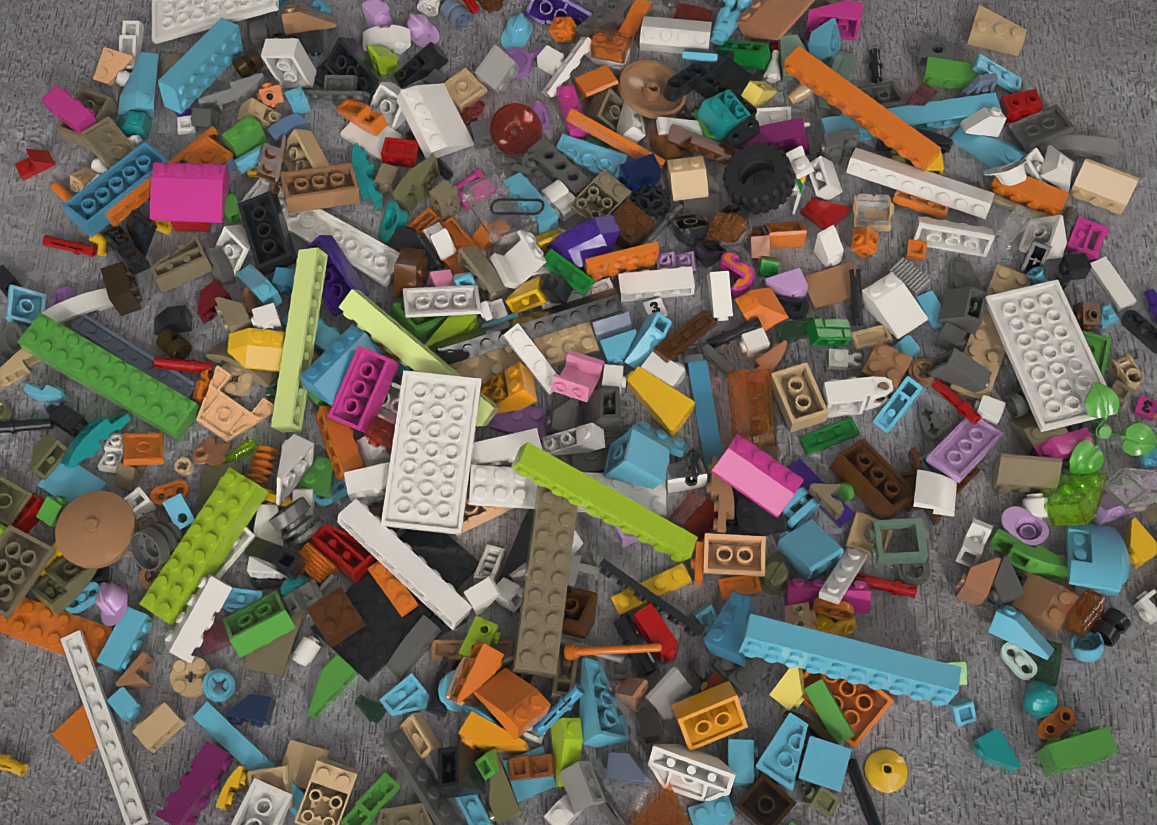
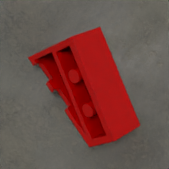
(343, 551)

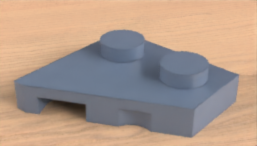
(981, 84)

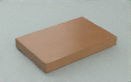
(830, 286)

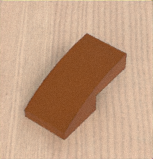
(532, 767)

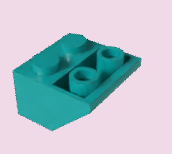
(722, 113)

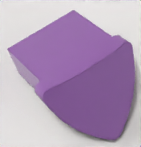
(542, 112)

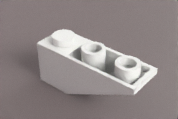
(575, 440)

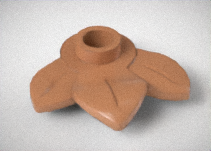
(210, 453)

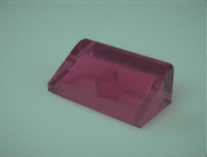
(922, 95)

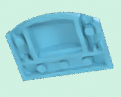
(1096, 557)

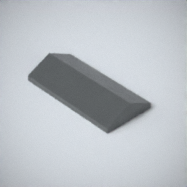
(884, 93)

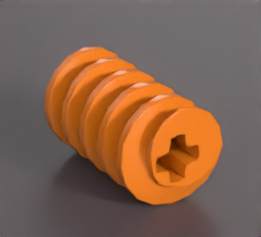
(261, 464)

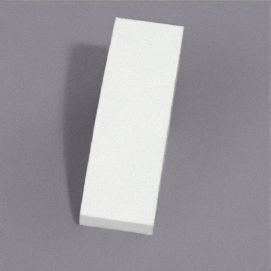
(131, 40)

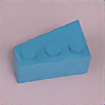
(727, 629)

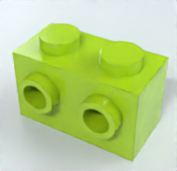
(482, 632)

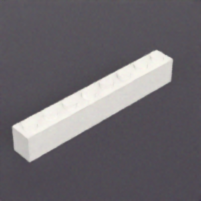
(920, 183)
(404, 564)

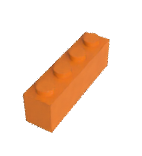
(1033, 194)
(339, 444)

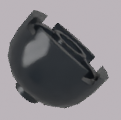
(690, 229)

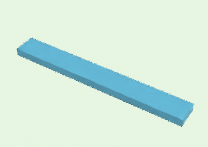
(239, 745)

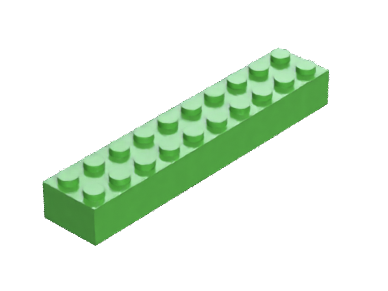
(109, 376)

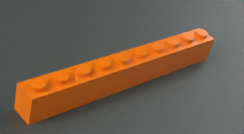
(861, 108)

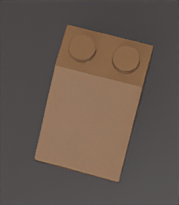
(304, 19)
(1044, 602)

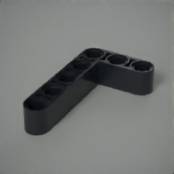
(703, 82)

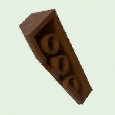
(578, 612)

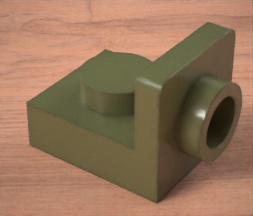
(821, 799)

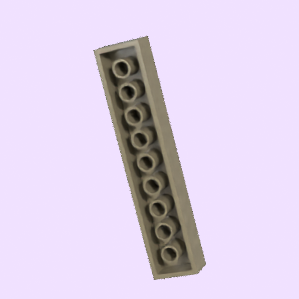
(545, 585)

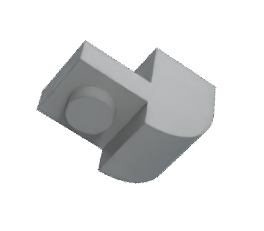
(578, 570)

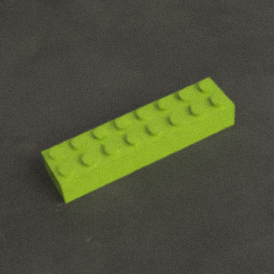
(204, 544)

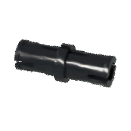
(875, 65)

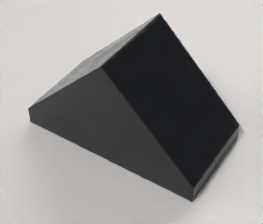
(708, 252)
(1035, 256)

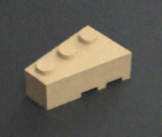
(996, 33)

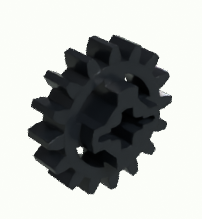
(652, 200)

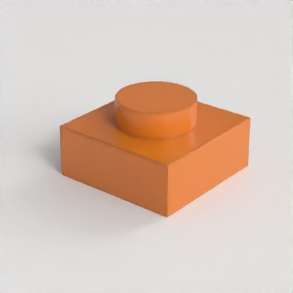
(916, 250)

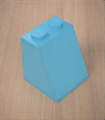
(637, 460)
(809, 550)

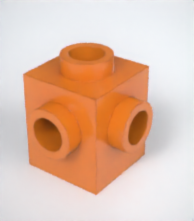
(562, 29)
(275, 90)
(864, 241)

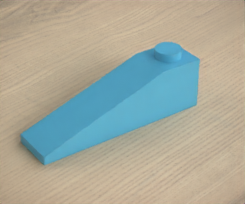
(988, 149)

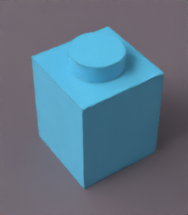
(297, 101)
(125, 704)

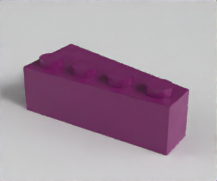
(783, 134)
(196, 786)

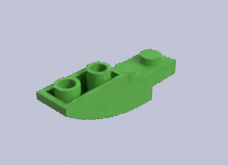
(1030, 559)

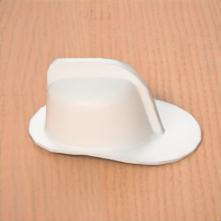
(1009, 174)

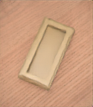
(870, 336)

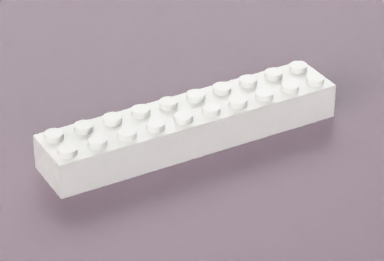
(370, 483)

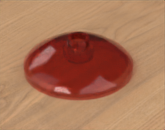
(517, 118)

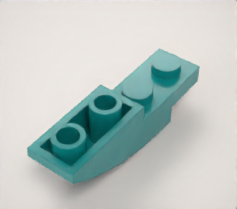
(364, 175)
(87, 441)

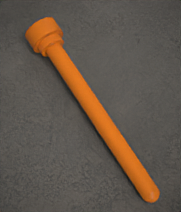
(574, 651)

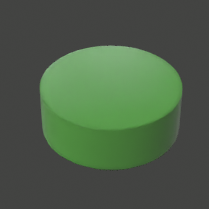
(846, 491)

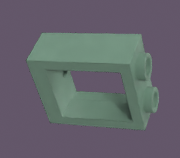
(921, 552)

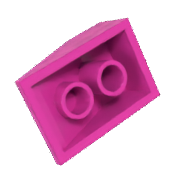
(847, 16)

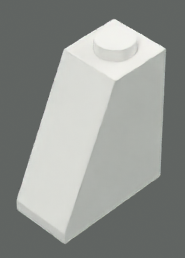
(720, 295)

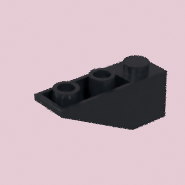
(421, 65)
(412, 238)
(276, 557)

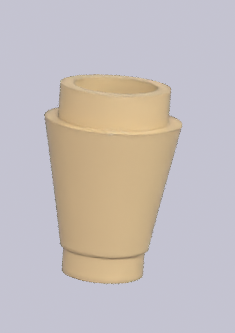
(799, 93)

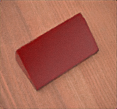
(27, 518)

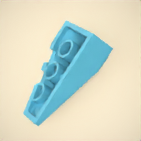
(141, 86)
(597, 709)

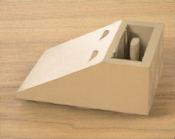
(326, 793)

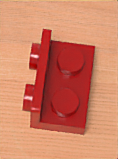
(400, 152)

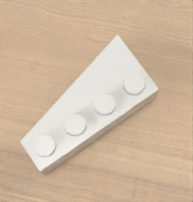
(197, 617)

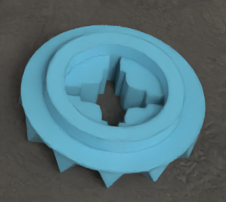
(227, 688)

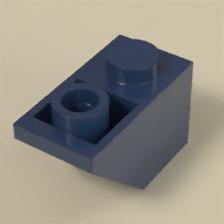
(252, 709)

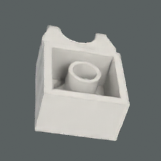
(854, 395)

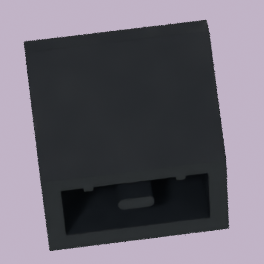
(458, 772)

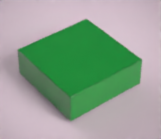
(769, 266)

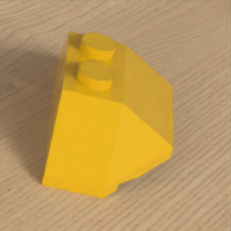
(257, 348)

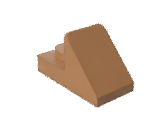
(132, 676)

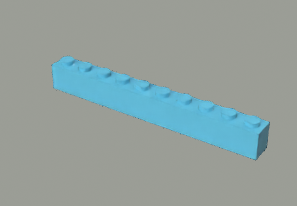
(928, 117)

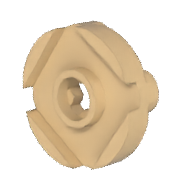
(239, 388)
(179, 675)

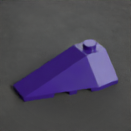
(545, 10)

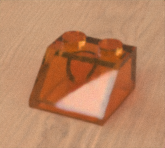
(610, 45)

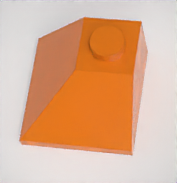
(764, 305)

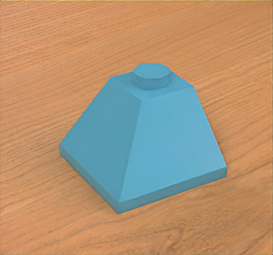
(825, 42)

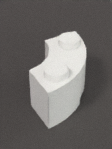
(394, 37)

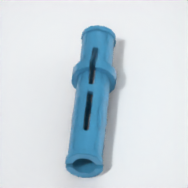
(574, 693)

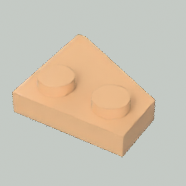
(110, 65)

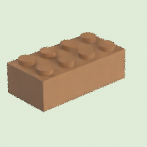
(319, 187)

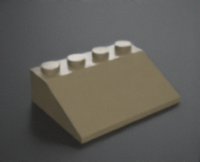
(20, 566)

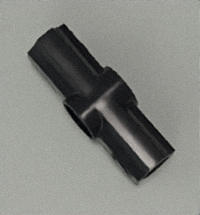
(631, 636)

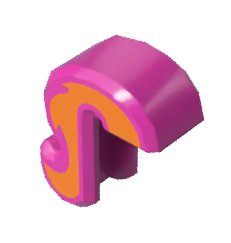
(738, 270)

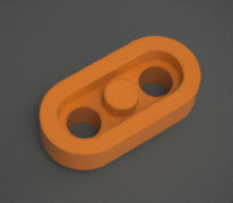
(169, 490)
(839, 611)
(1057, 724)

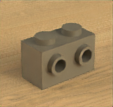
(445, 200)

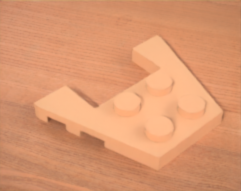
(225, 415)

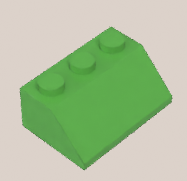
(258, 624)

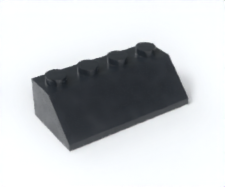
(754, 519)

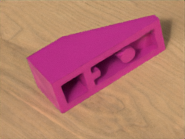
(1062, 445)

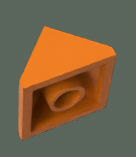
(595, 81)
(786, 234)

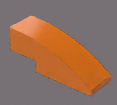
(362, 116)

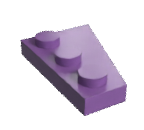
(520, 421)

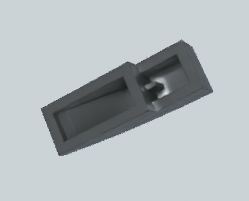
(413, 647)

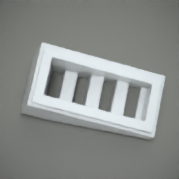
(480, 573)

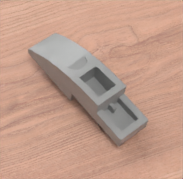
(232, 98)

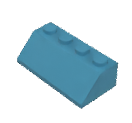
(328, 371)

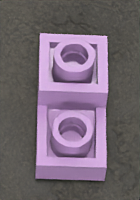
(671, 260)

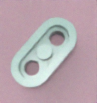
(1019, 660)

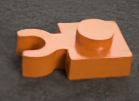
(202, 386)

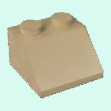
(687, 178)

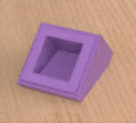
(64, 294)

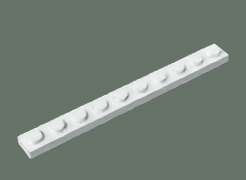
(105, 730)

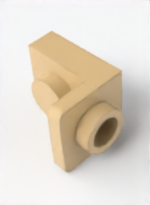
(81, 178)

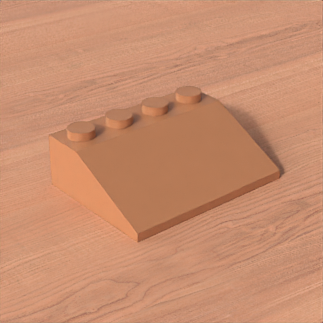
(771, 18)

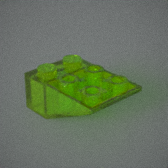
(1076, 499)

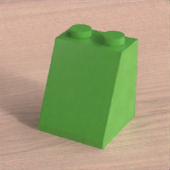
(244, 136)

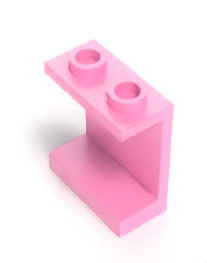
(578, 376)

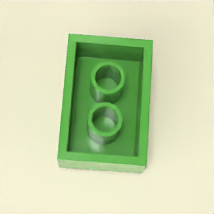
(1077, 750)

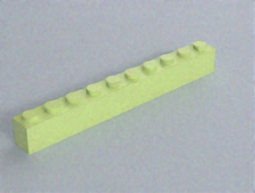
(299, 340)
(404, 345)

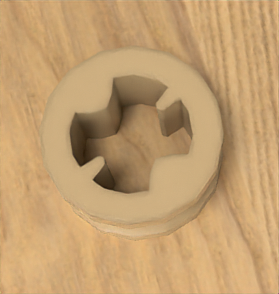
(189, 465)

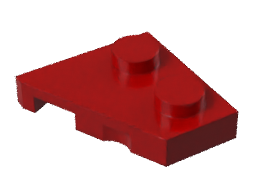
(824, 213)

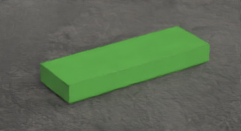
(829, 711)

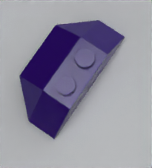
(587, 240)

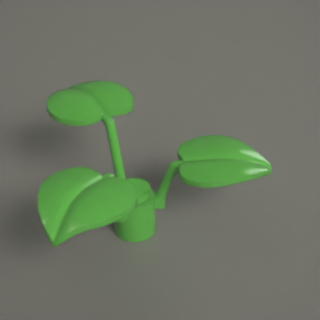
(1137, 439)

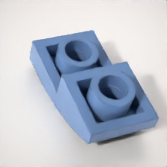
(286, 126)

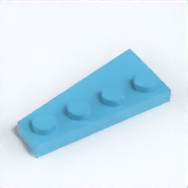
(591, 156)

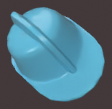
(516, 32)

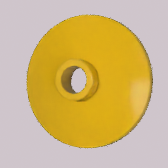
(878, 778)

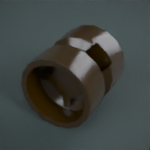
(243, 67)
(174, 344)

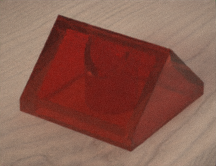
(695, 515)

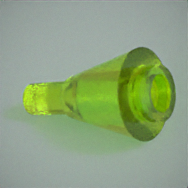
(245, 449)

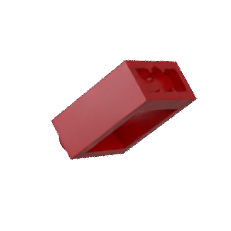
(656, 631)

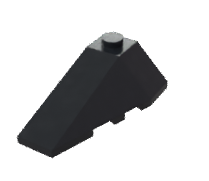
(350, 59)
(519, 550)

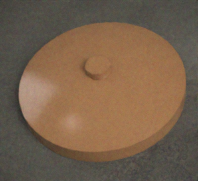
(643, 89)
(95, 529)

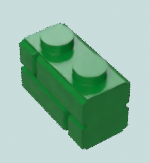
(829, 332)

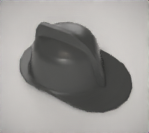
(9, 338)

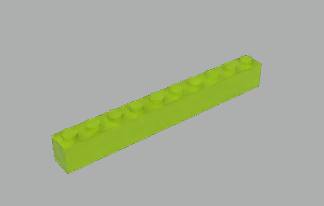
(604, 502)

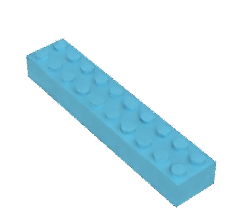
(850, 660)

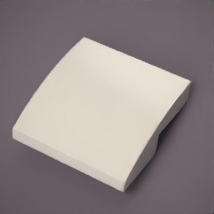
(935, 492)

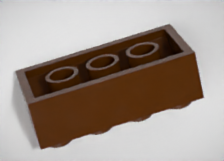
(873, 480)

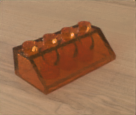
(752, 406)

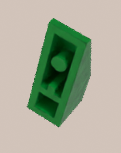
(747, 53)

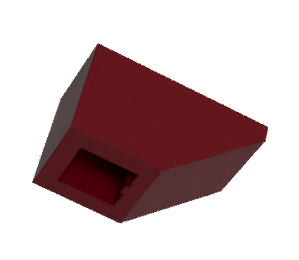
(207, 301)

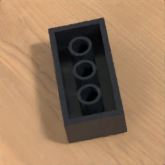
(267, 232)

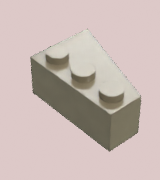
(182, 265)

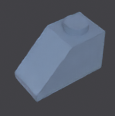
(626, 769)

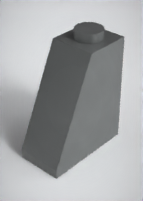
(960, 370)

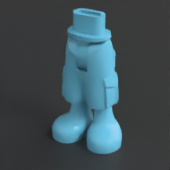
(726, 20)

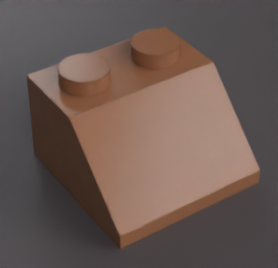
(977, 582)

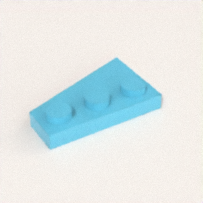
(677, 446)

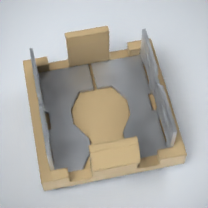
(873, 212)

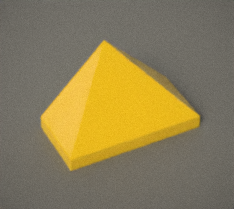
(546, 238)

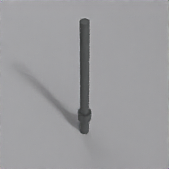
(667, 219)

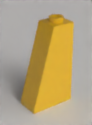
(662, 401)

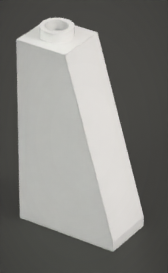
(264, 530)

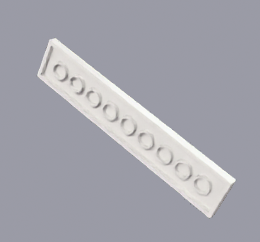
(361, 250)
(505, 488)

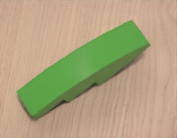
(371, 803)

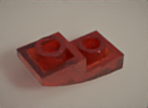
(692, 12)

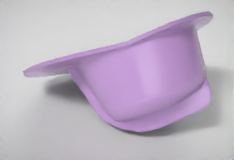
(422, 30)
(1024, 525)
(112, 602)

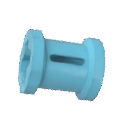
(1036, 276)

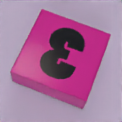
(1145, 408)

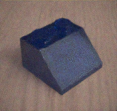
(640, 172)

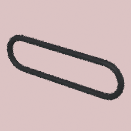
(516, 213)

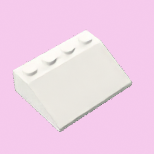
(434, 119)

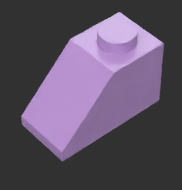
(788, 284)

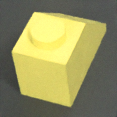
(758, 93)
(790, 689)

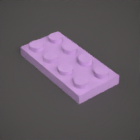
(964, 448)

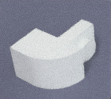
(973, 543)

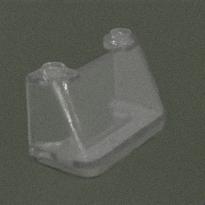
(500, 228)

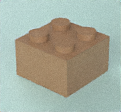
(887, 363)

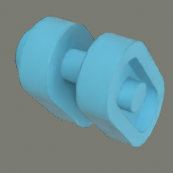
(803, 513)

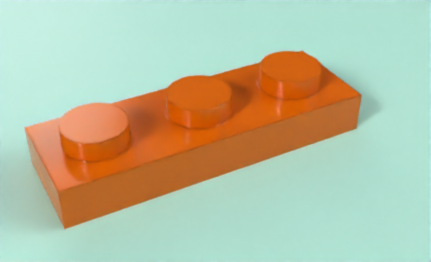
(920, 205)
(393, 588)

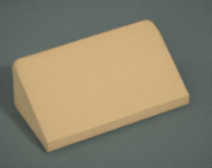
(420, 735)

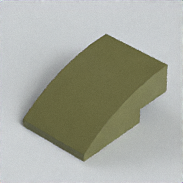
(417, 184)
(12, 501)
(62, 584)

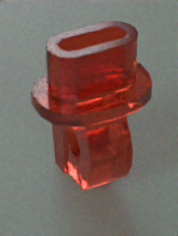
(470, 113)

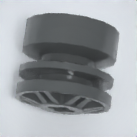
(296, 522)
(155, 544)

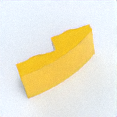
(236, 781)

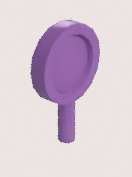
(523, 59)

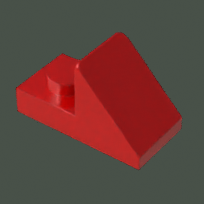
(36, 163)

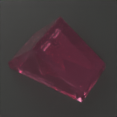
(214, 639)

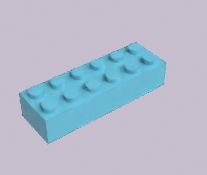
(200, 66)

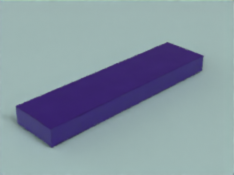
(810, 477)

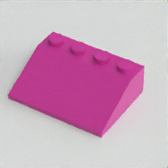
(189, 192)

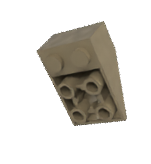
(600, 197)

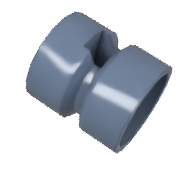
(456, 14)

